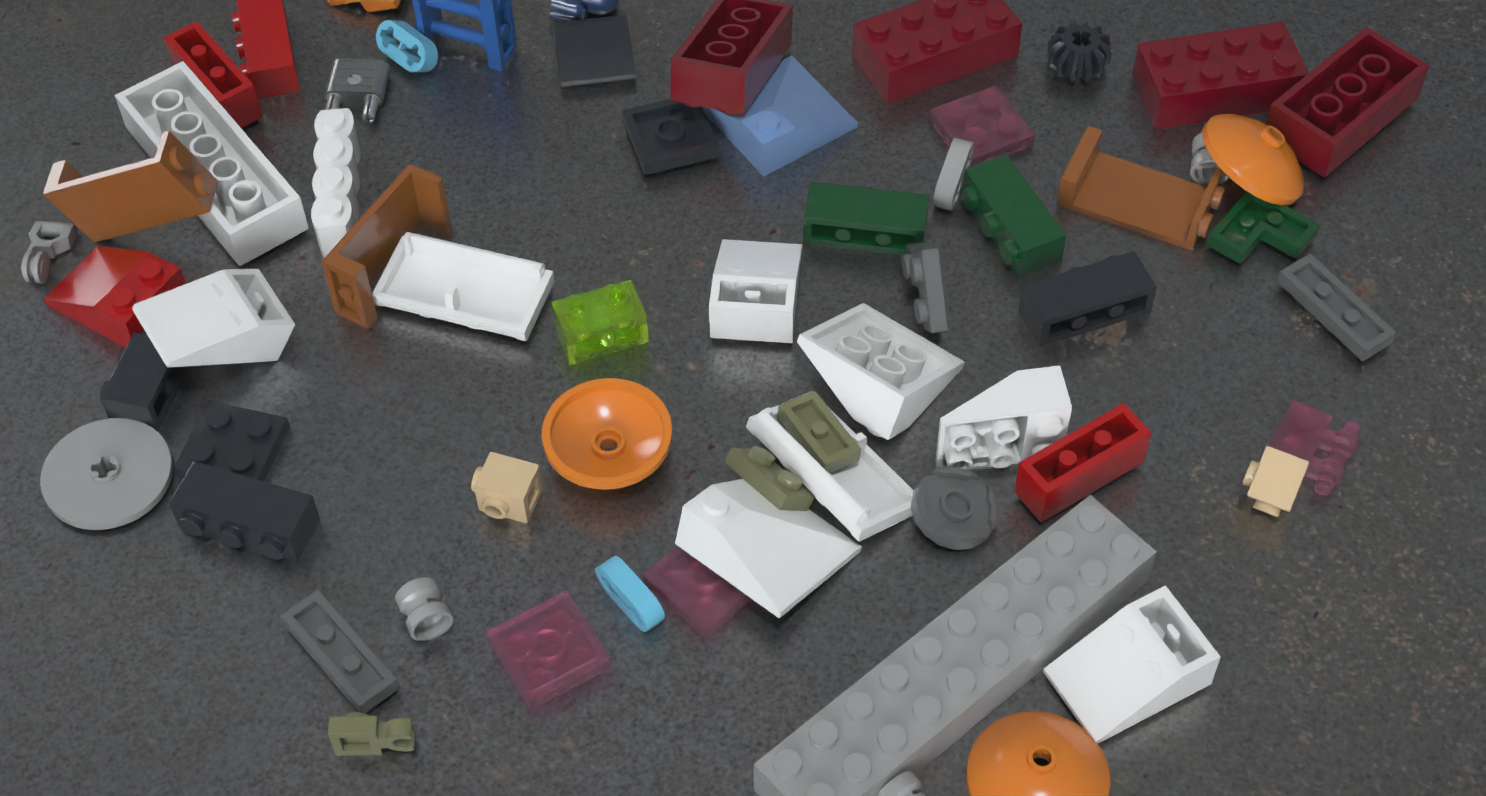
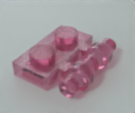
(1305, 431)

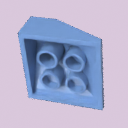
(785, 119)

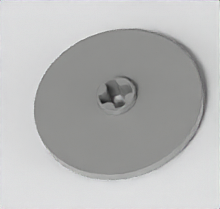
(74, 467)

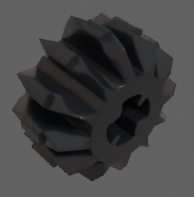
(1079, 52)

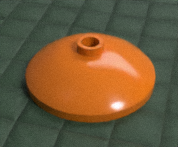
(1254, 157)
(602, 417)
(1005, 753)

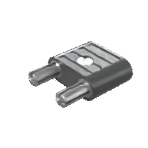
(357, 85)

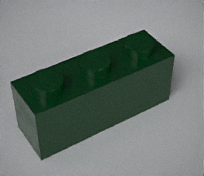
(1013, 215)
(864, 218)

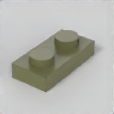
(819, 431)
(769, 479)

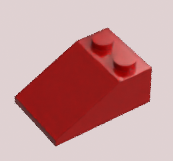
(108, 285)

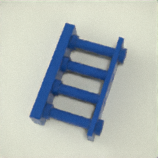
(495, 16)

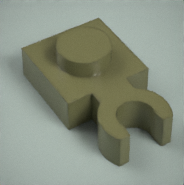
(365, 735)

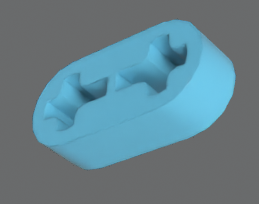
(409, 40)
(630, 593)

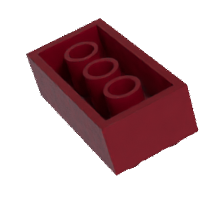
(933, 43)
(731, 54)
(1216, 73)
(1347, 100)

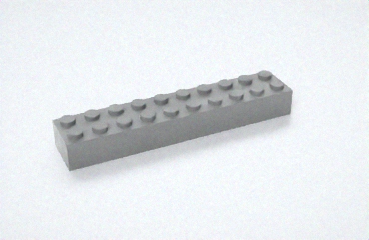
(963, 660)

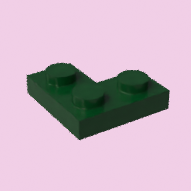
(1259, 220)

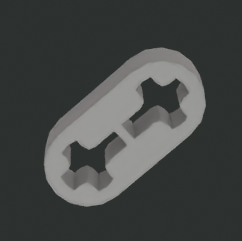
(952, 174)

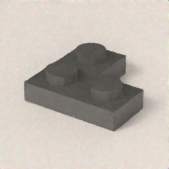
(924, 271)

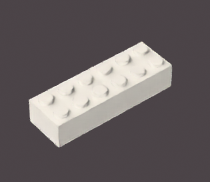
(252, 201)

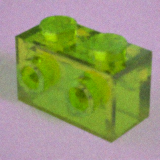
(600, 321)

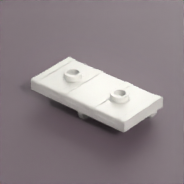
(464, 285)
(861, 495)

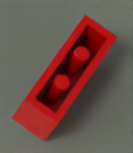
(265, 47)
(215, 71)
(1082, 462)

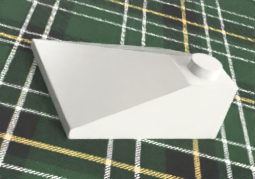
(879, 368)
(761, 549)

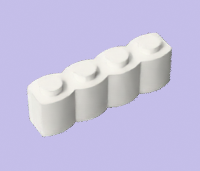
(336, 177)

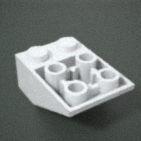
(755, 291)
(217, 320)
(1006, 421)
(1134, 665)

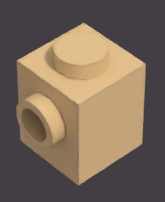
(1275, 481)
(507, 487)

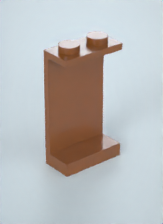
(133, 195)
(1137, 195)
(358, 258)

